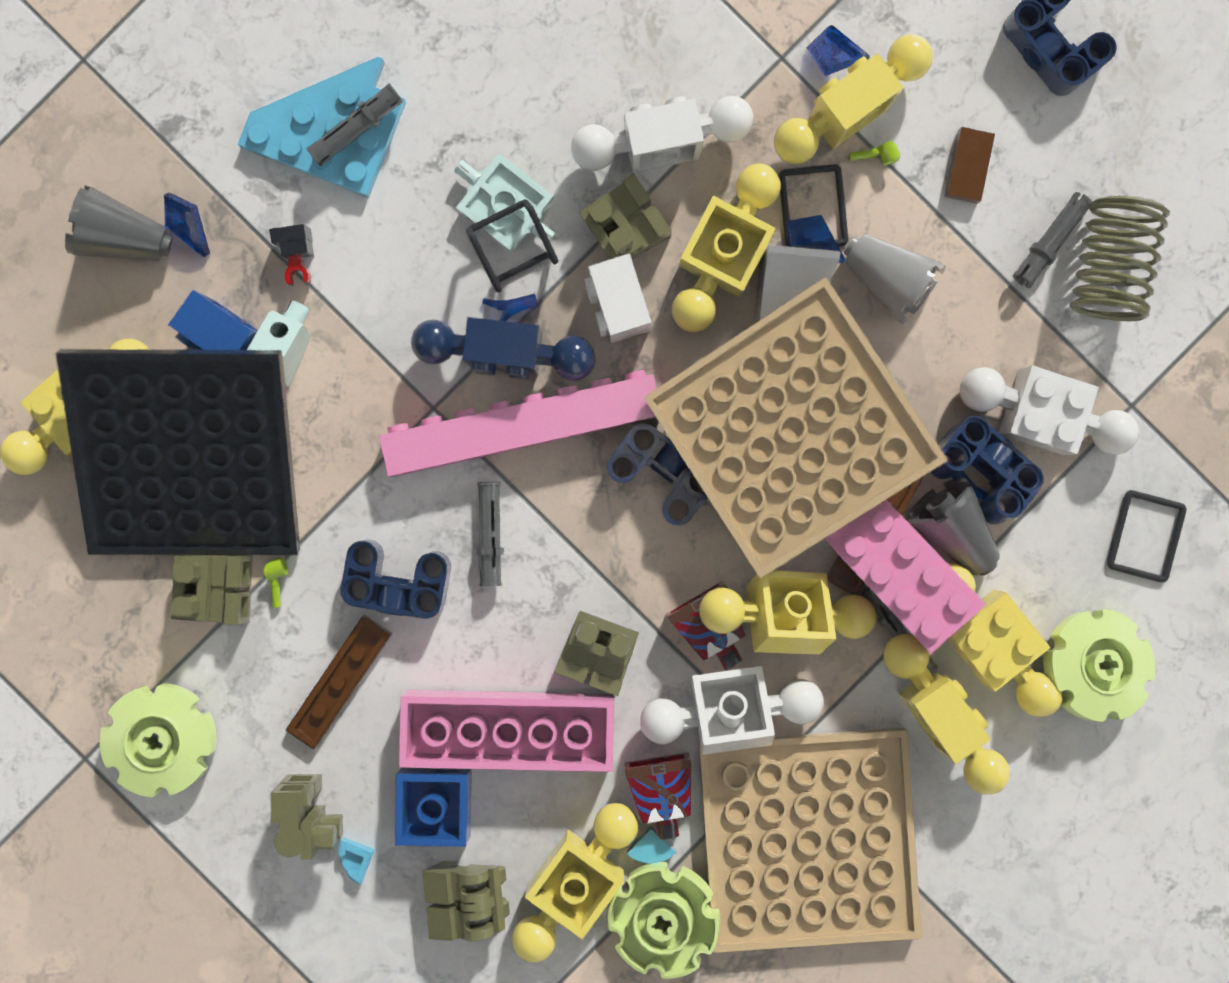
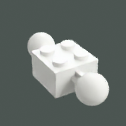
(662, 134)
(1049, 410)
(732, 710)

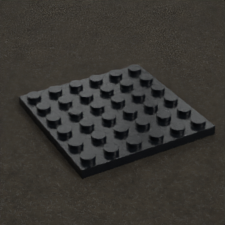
(181, 451)

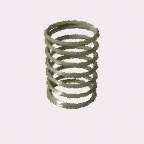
(1112, 296)

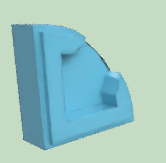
(650, 848)
(355, 859)

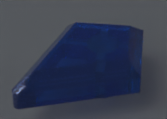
(834, 51)
(185, 222)
(812, 234)

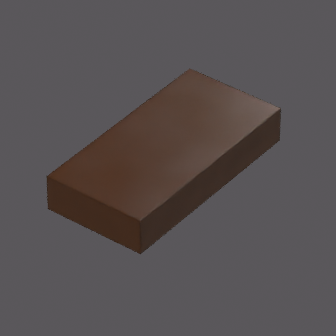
(969, 165)

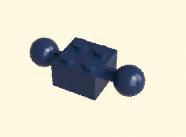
(503, 347)

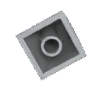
(789, 272)

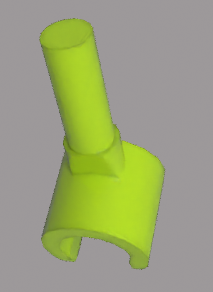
(887, 151)
(272, 571)

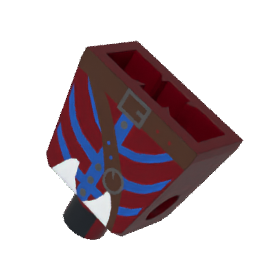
(704, 641)
(661, 790)

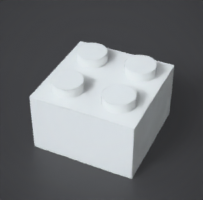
(619, 299)

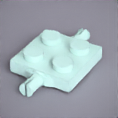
(498, 188)

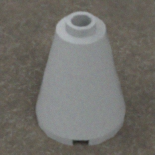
(893, 273)

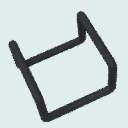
(495, 280)

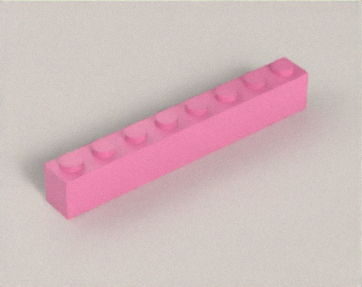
(517, 426)

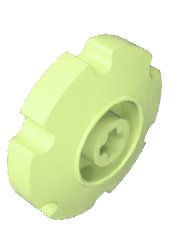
(1099, 665)
(135, 751)
(652, 942)

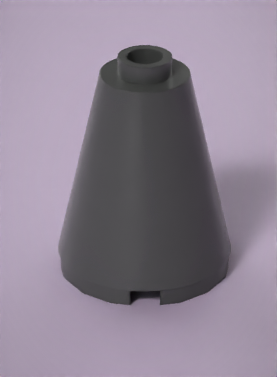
(113, 230)
(957, 526)

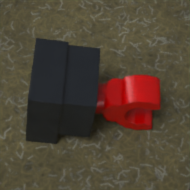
(294, 244)

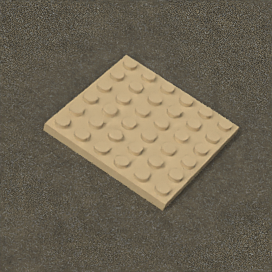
(794, 428)
(812, 841)

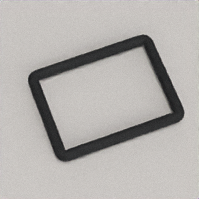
(840, 194)
(1174, 541)

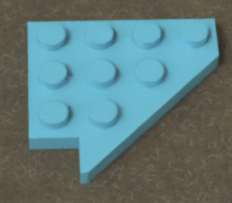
(297, 121)

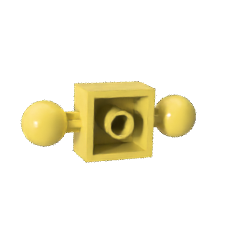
(855, 100)
(726, 247)
(28, 451)
(788, 613)
(1001, 646)
(945, 715)
(575, 883)

